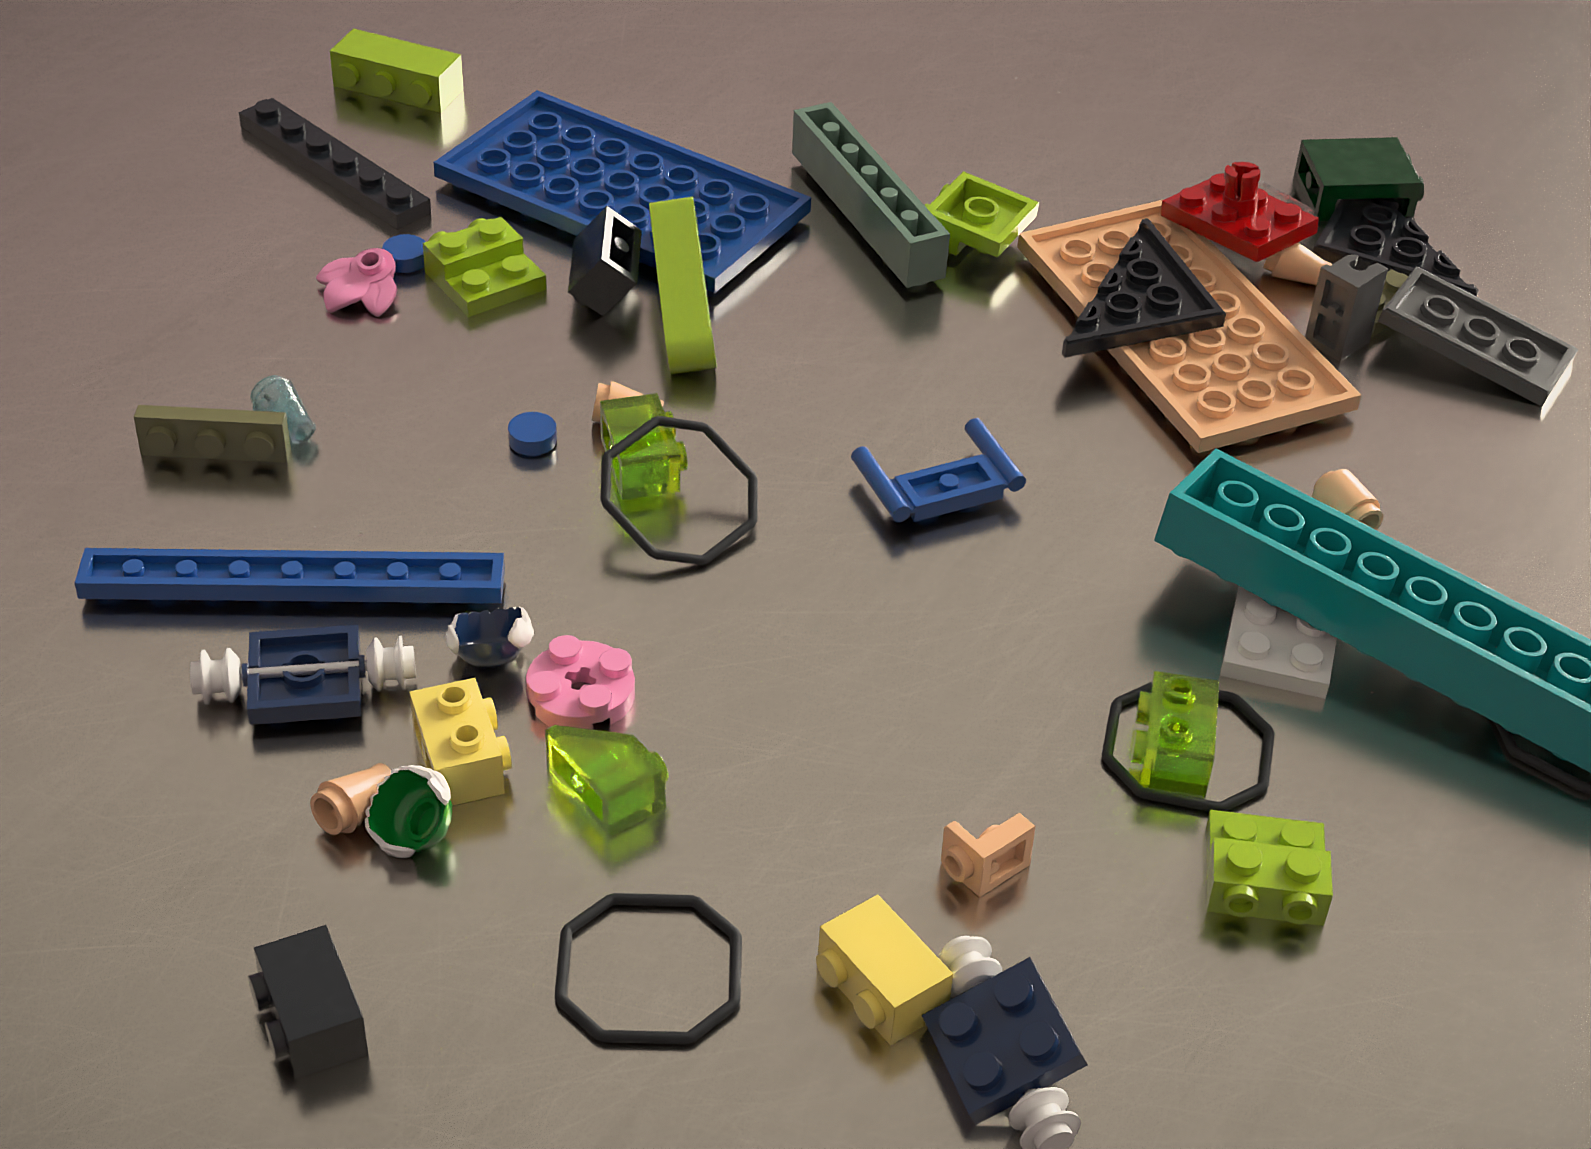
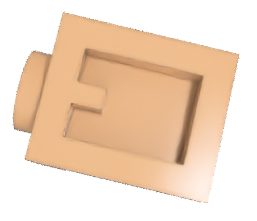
(992, 857)

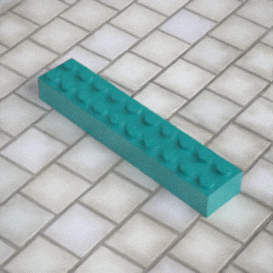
(1386, 601)

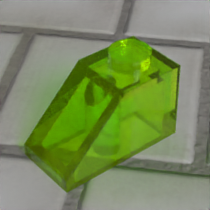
(607, 775)

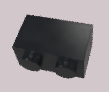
(605, 261)
(309, 1002)

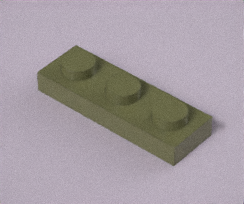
(212, 433)

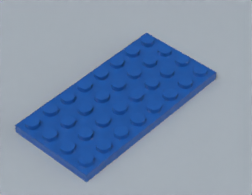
(573, 163)

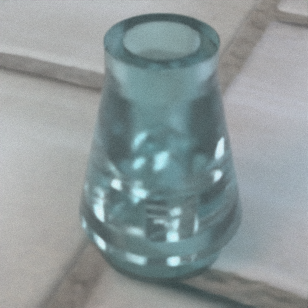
(280, 395)

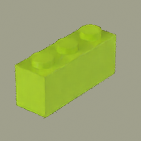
(396, 70)

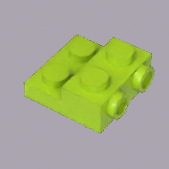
(981, 214)
(482, 266)
(1268, 868)

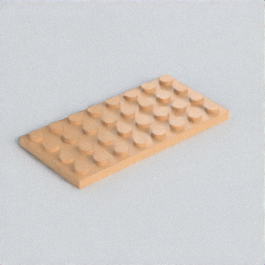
(1212, 382)

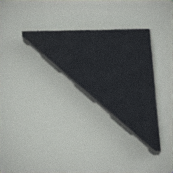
(1383, 236)
(1144, 299)

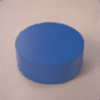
(406, 251)
(532, 433)

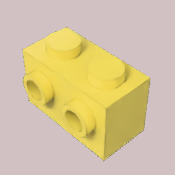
(459, 739)

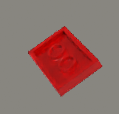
(1239, 214)

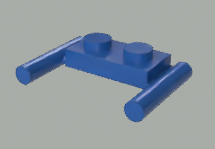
(944, 486)

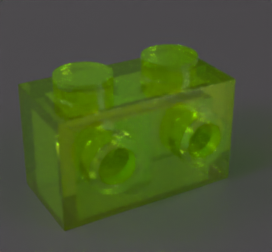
(652, 462)
(1178, 733)

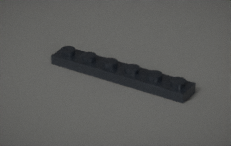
(335, 163)

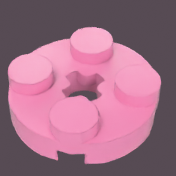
(574, 661)

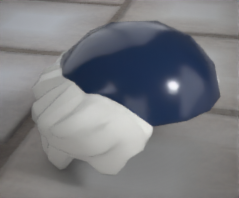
(490, 638)

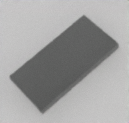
(1478, 335)

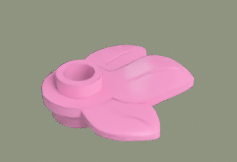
(359, 278)

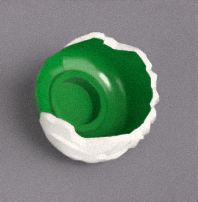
(409, 811)

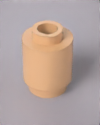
(1346, 494)

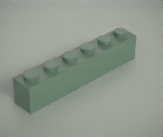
(870, 195)

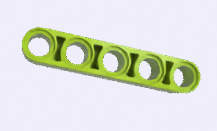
(682, 286)

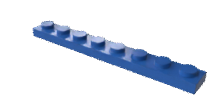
(290, 575)

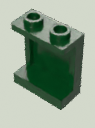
(1356, 170)

